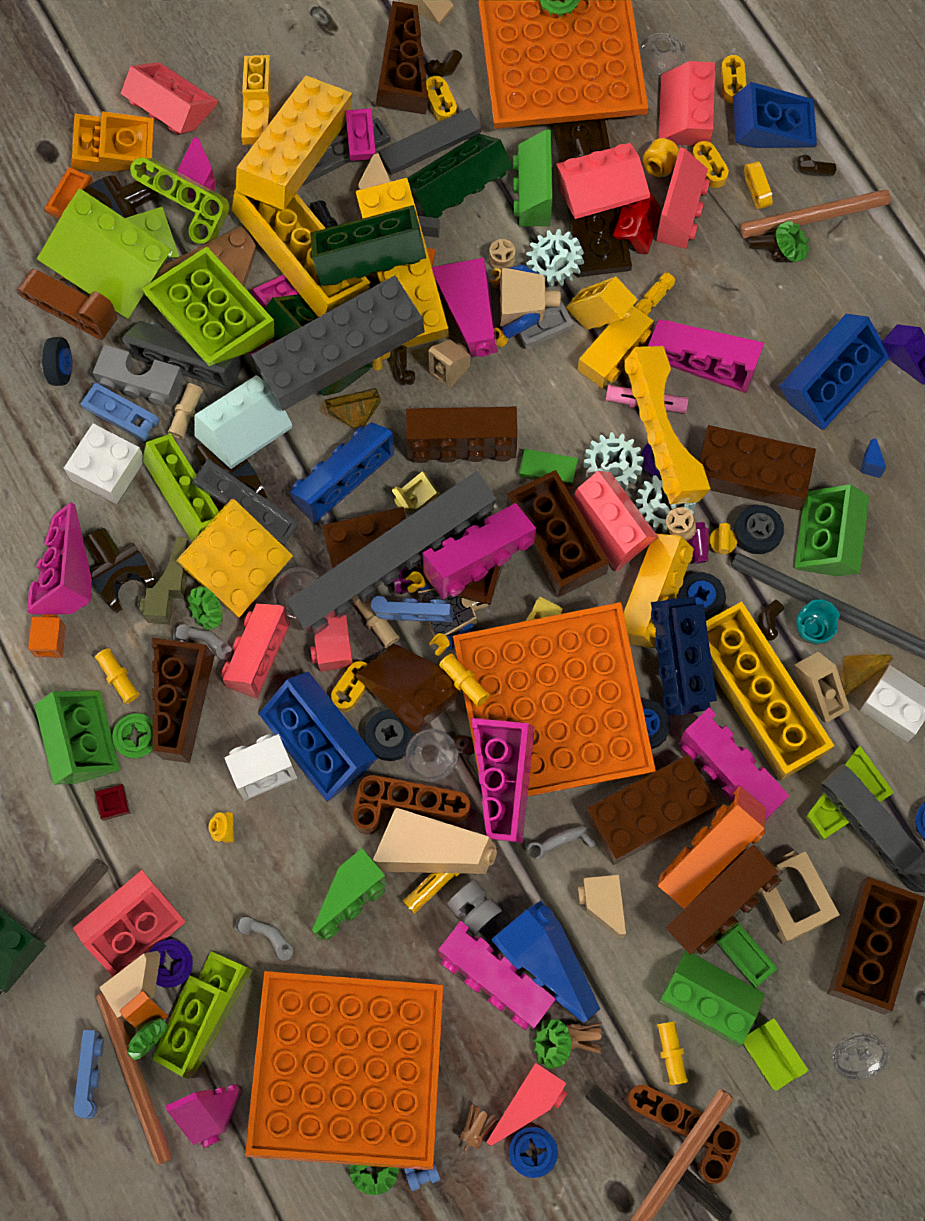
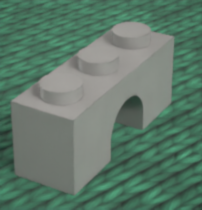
(158, 385)

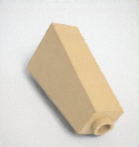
(432, 846)

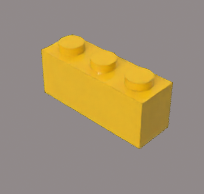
(602, 304)
(608, 352)

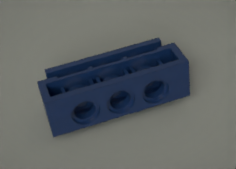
(692, 647)

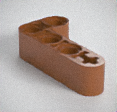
(90, 314)
(413, 804)
(681, 1127)

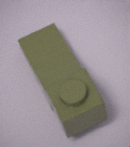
(172, 584)

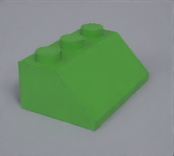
(533, 180)
(832, 531)
(76, 736)
(712, 999)

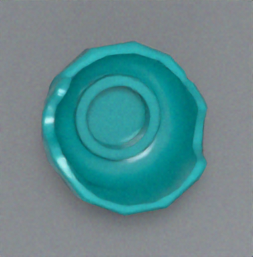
(817, 622)

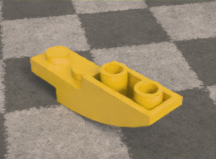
(256, 97)

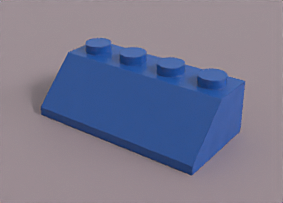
(835, 370)
(343, 471)
(317, 735)

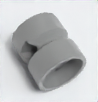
(475, 918)

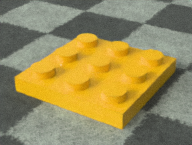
(234, 558)

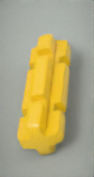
(656, 293)

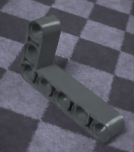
(876, 827)

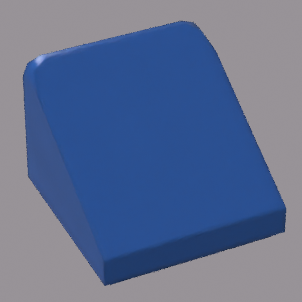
(873, 461)

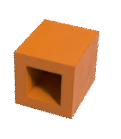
(47, 636)

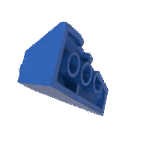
(543, 949)

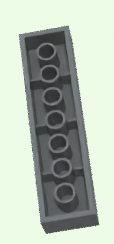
(391, 553)

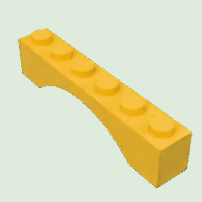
(680, 472)

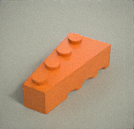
(714, 848)

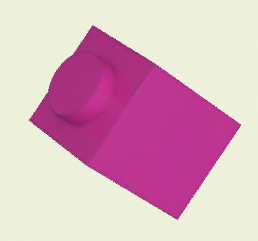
(197, 167)

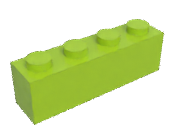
(174, 479)

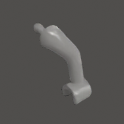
(219, 647)
(562, 838)
(281, 946)

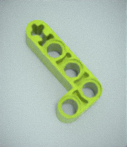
(179, 192)

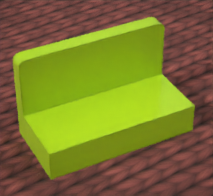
(774, 1055)

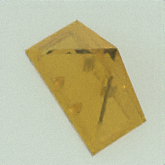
(354, 408)
(861, 668)

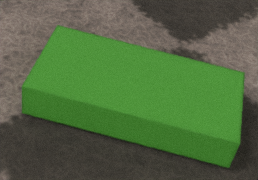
(538, 463)
(746, 955)

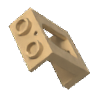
(778, 910)

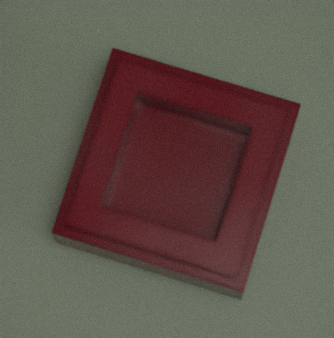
(112, 802)

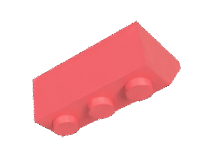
(167, 96)
(687, 103)
(602, 180)
(683, 201)
(613, 519)
(256, 649)
(128, 924)

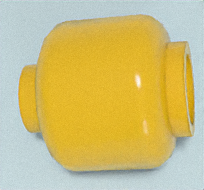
(660, 157)

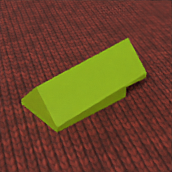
(200, 1015)

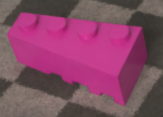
(708, 353)
(478, 551)
(729, 764)
(504, 775)
(495, 977)

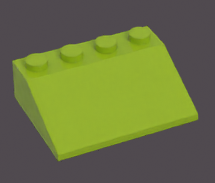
(103, 253)
(210, 308)

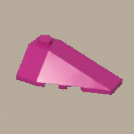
(65, 571)
(205, 1113)

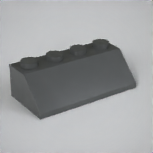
(153, 342)

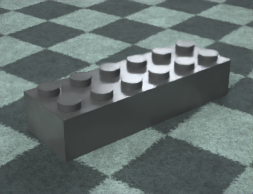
(338, 343)

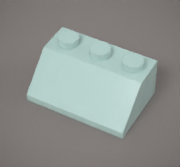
(241, 422)

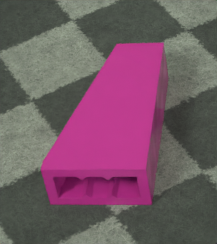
(468, 299)

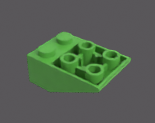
(352, 887)

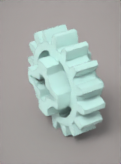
(556, 259)
(611, 450)
(654, 511)

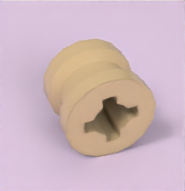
(504, 249)
(681, 518)

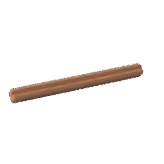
(816, 213)
(136, 1084)
(684, 1156)

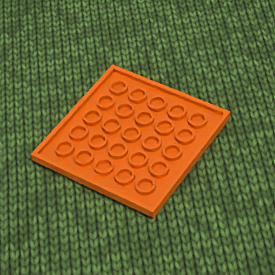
(561, 66)
(571, 683)
(346, 1071)

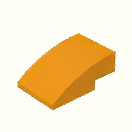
(110, 141)

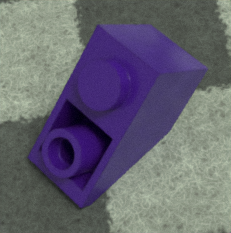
(907, 350)

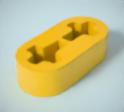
(728, 79)
(436, 100)
(713, 162)
(758, 185)
(345, 683)

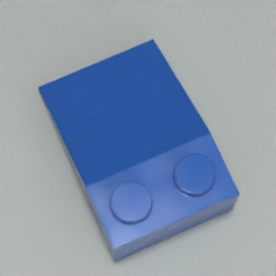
(773, 118)

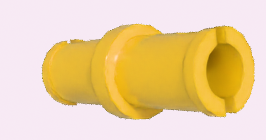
(117, 676)
(464, 680)
(672, 1053)

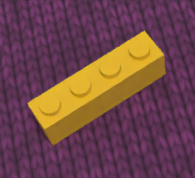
(657, 580)

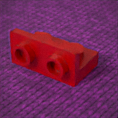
(638, 223)

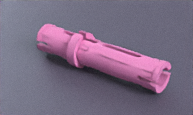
(679, 404)

